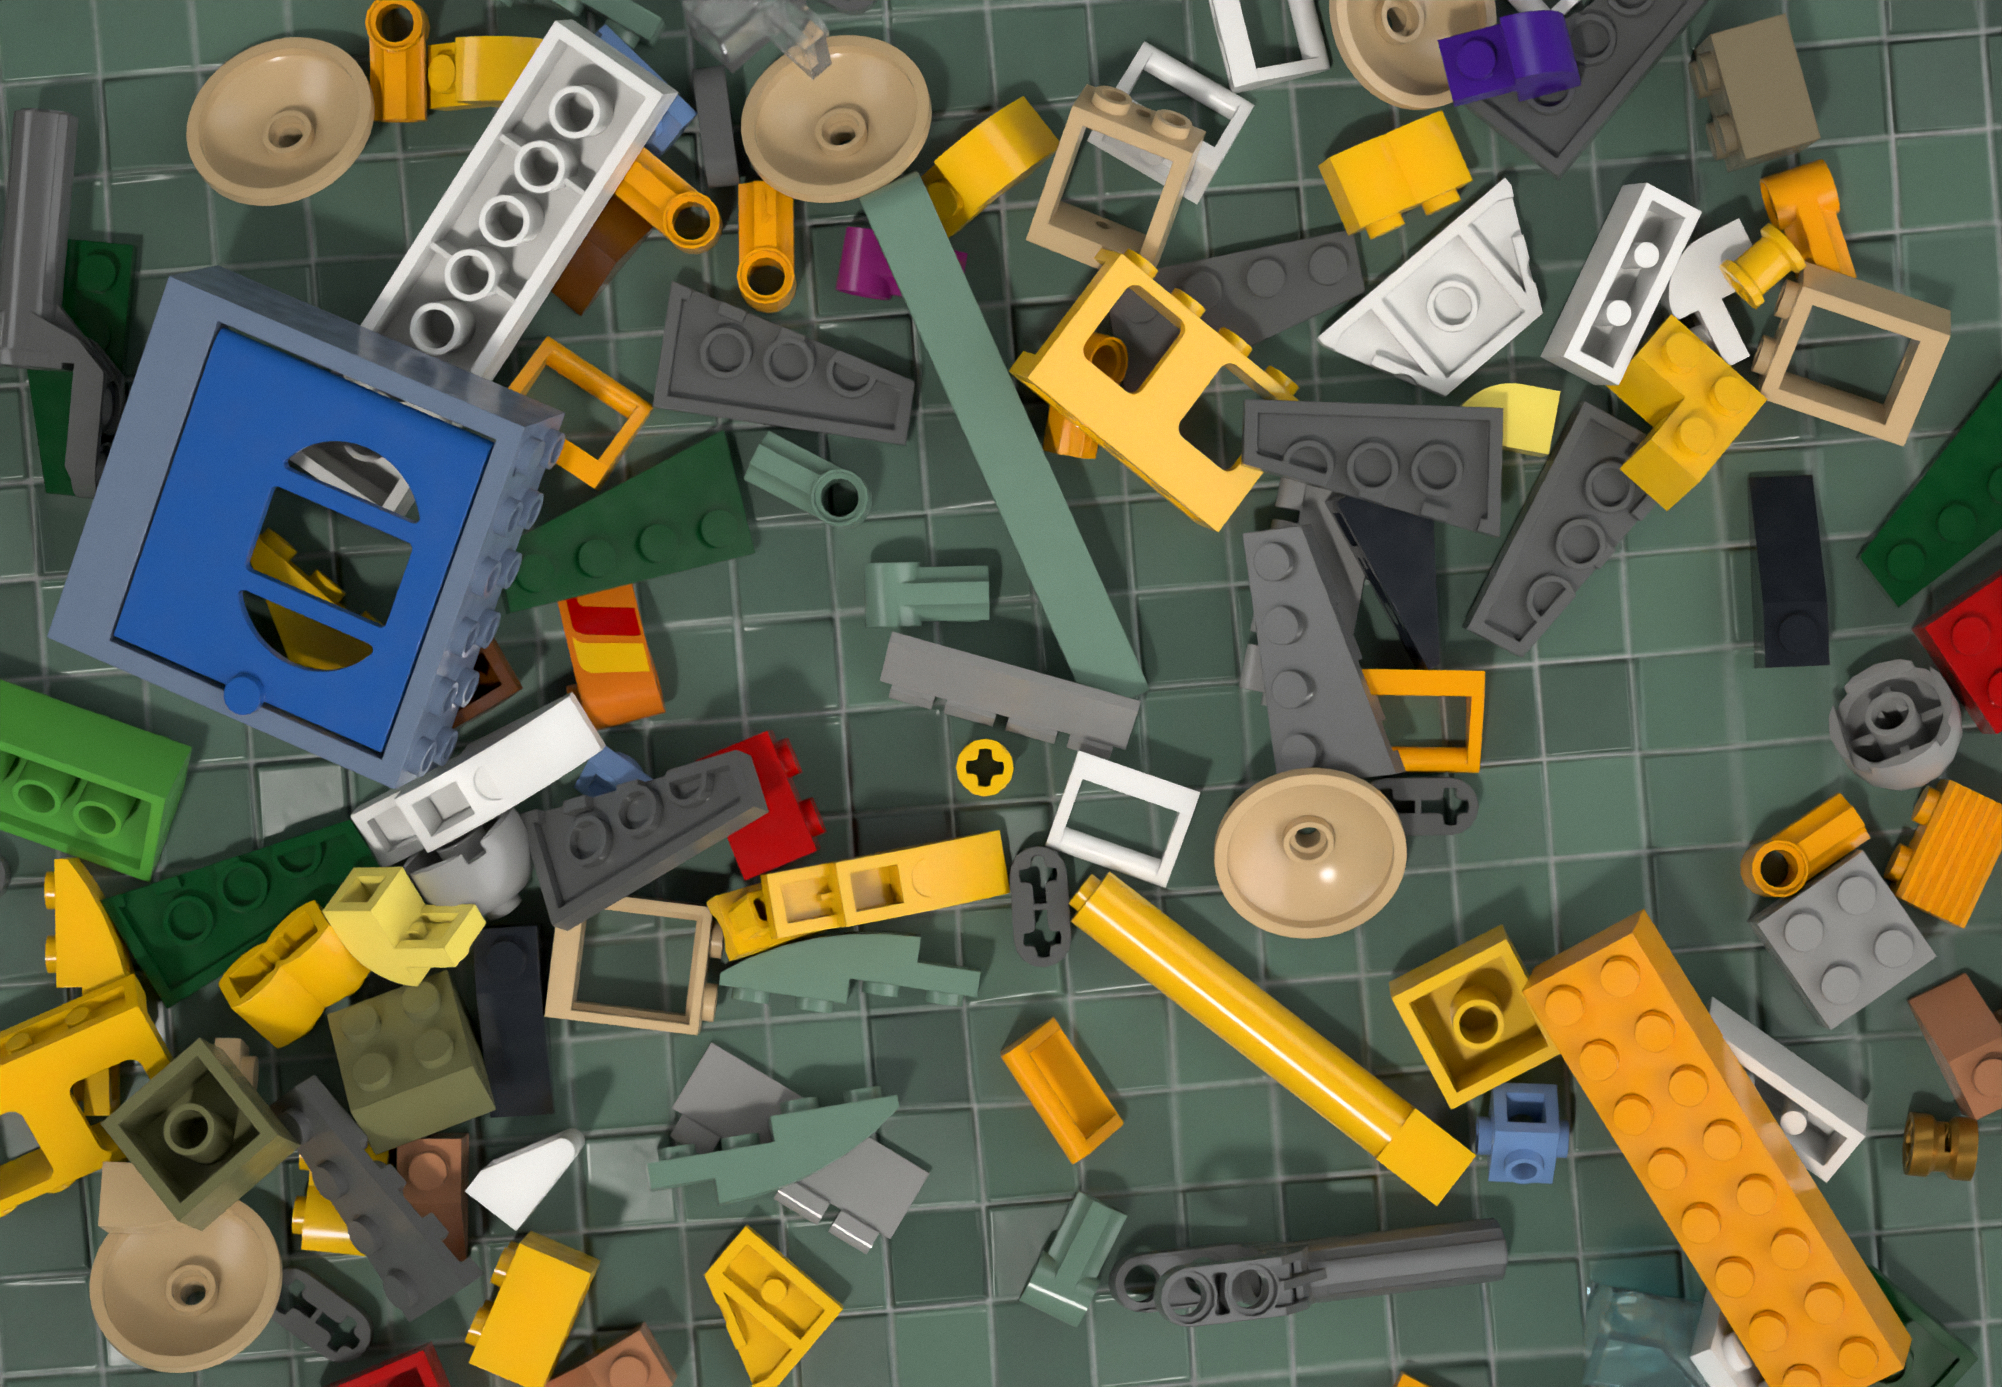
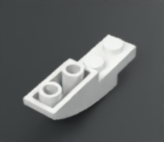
(479, 782)

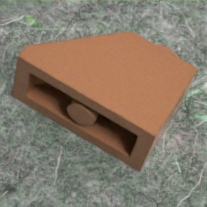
(1963, 1042)
(437, 1182)
(625, 1362)

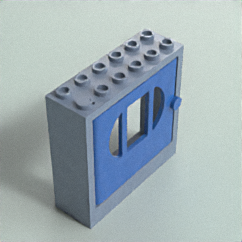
(193, 481)

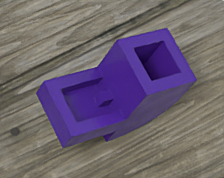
(1520, 54)

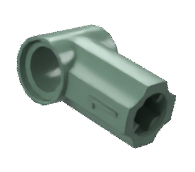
(804, 480)
(912, 594)
(1068, 1272)

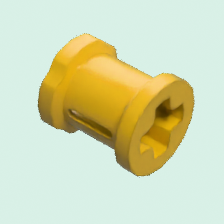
(1762, 265)
(970, 780)

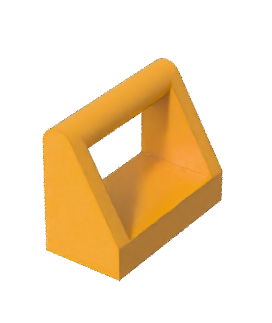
(601, 386)
(1437, 683)
(1062, 1089)

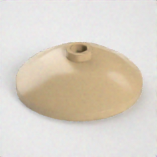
(1405, 61)
(864, 96)
(266, 103)
(1315, 880)
(144, 1284)

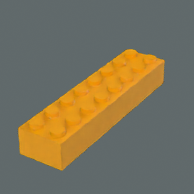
(1715, 1161)

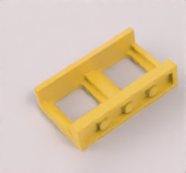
(1144, 424)
(42, 1063)

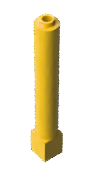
(1270, 1036)

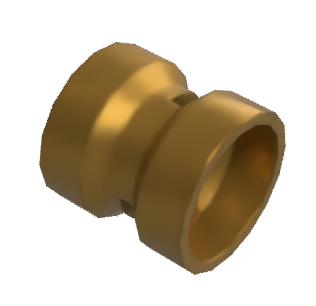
(1940, 1146)

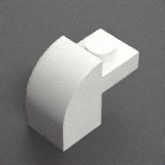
(1699, 287)

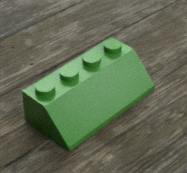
(87, 782)

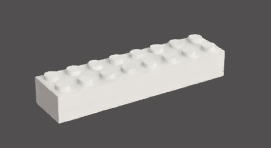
(507, 227)

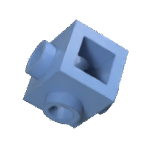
(1522, 1133)

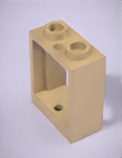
(1112, 113)
(1921, 321)
(701, 996)

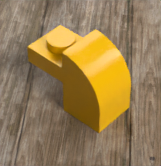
(476, 70)
(988, 163)

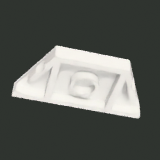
(1448, 302)

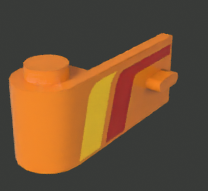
(611, 658)

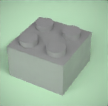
(1842, 939)

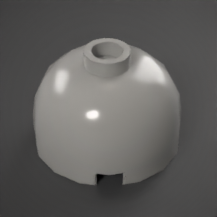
(1897, 725)
(477, 868)

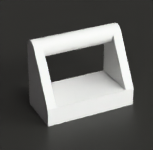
(1237, 52)
(1197, 87)
(1137, 785)
(521, 1180)

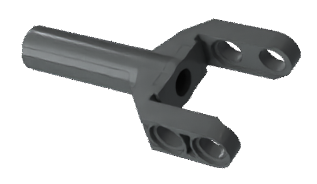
(32, 272)
(1293, 1275)

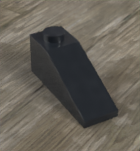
(1400, 566)
(1786, 574)
(512, 1019)

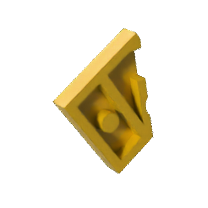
(768, 1306)

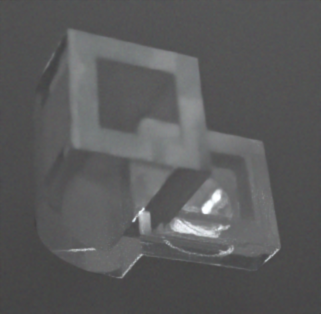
(741, 28)

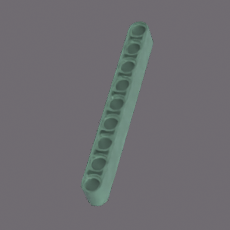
(1001, 437)

